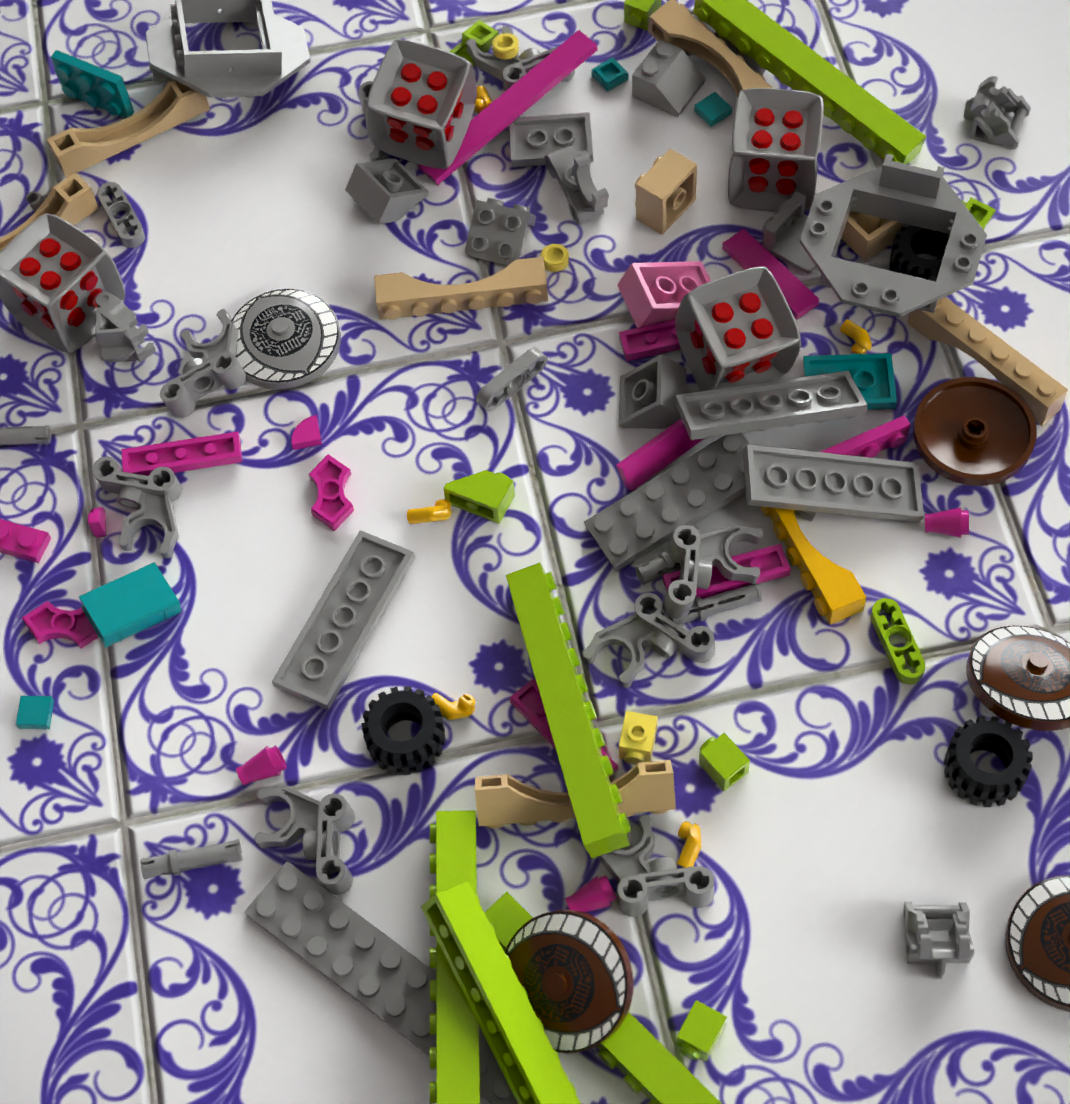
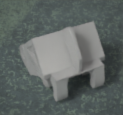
(987, 114)
(118, 333)
(937, 946)

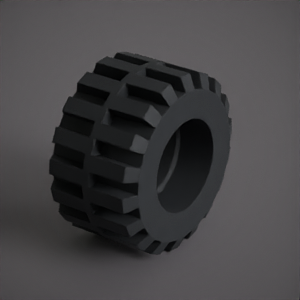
(914, 241)
(396, 708)
(1001, 741)

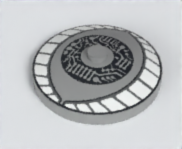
(286, 338)

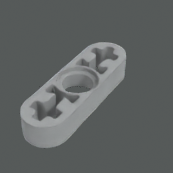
(121, 205)
(511, 379)

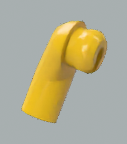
(482, 99)
(859, 335)
(439, 512)
(457, 709)
(692, 846)

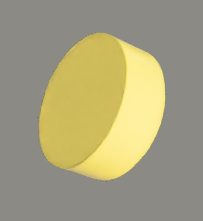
(505, 46)
(555, 257)

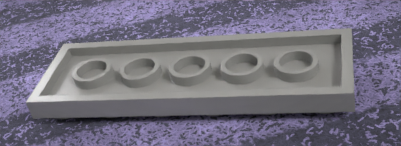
(770, 405)
(832, 483)
(670, 500)
(343, 620)

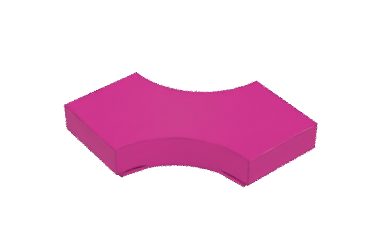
(331, 504)
(50, 623)

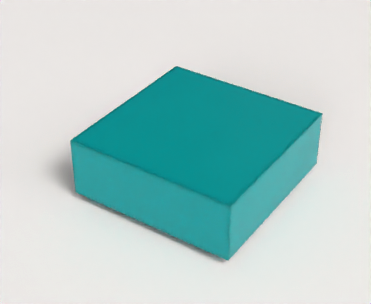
(610, 74)
(713, 109)
(35, 712)

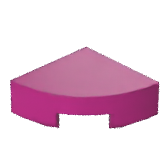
(306, 434)
(97, 522)

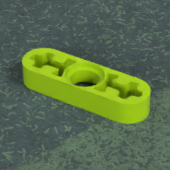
(896, 654)

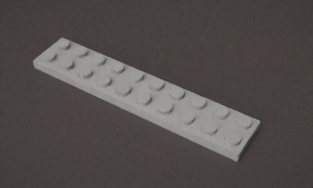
(361, 964)

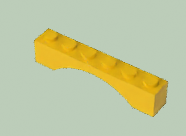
(834, 587)

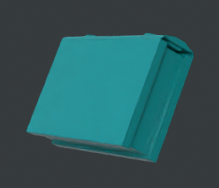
(130, 604)

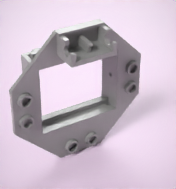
(208, 72)
(904, 196)

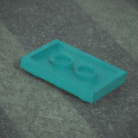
(92, 84)
(870, 373)

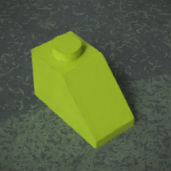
(482, 494)

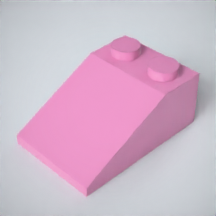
(657, 289)

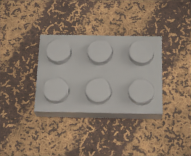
(539, 135)

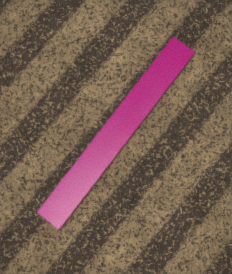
(518, 100)

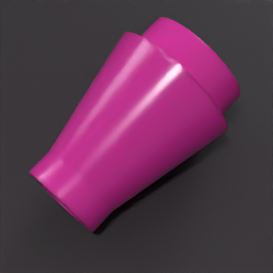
(949, 522)
(263, 765)
(592, 896)

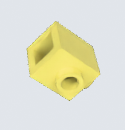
(638, 737)

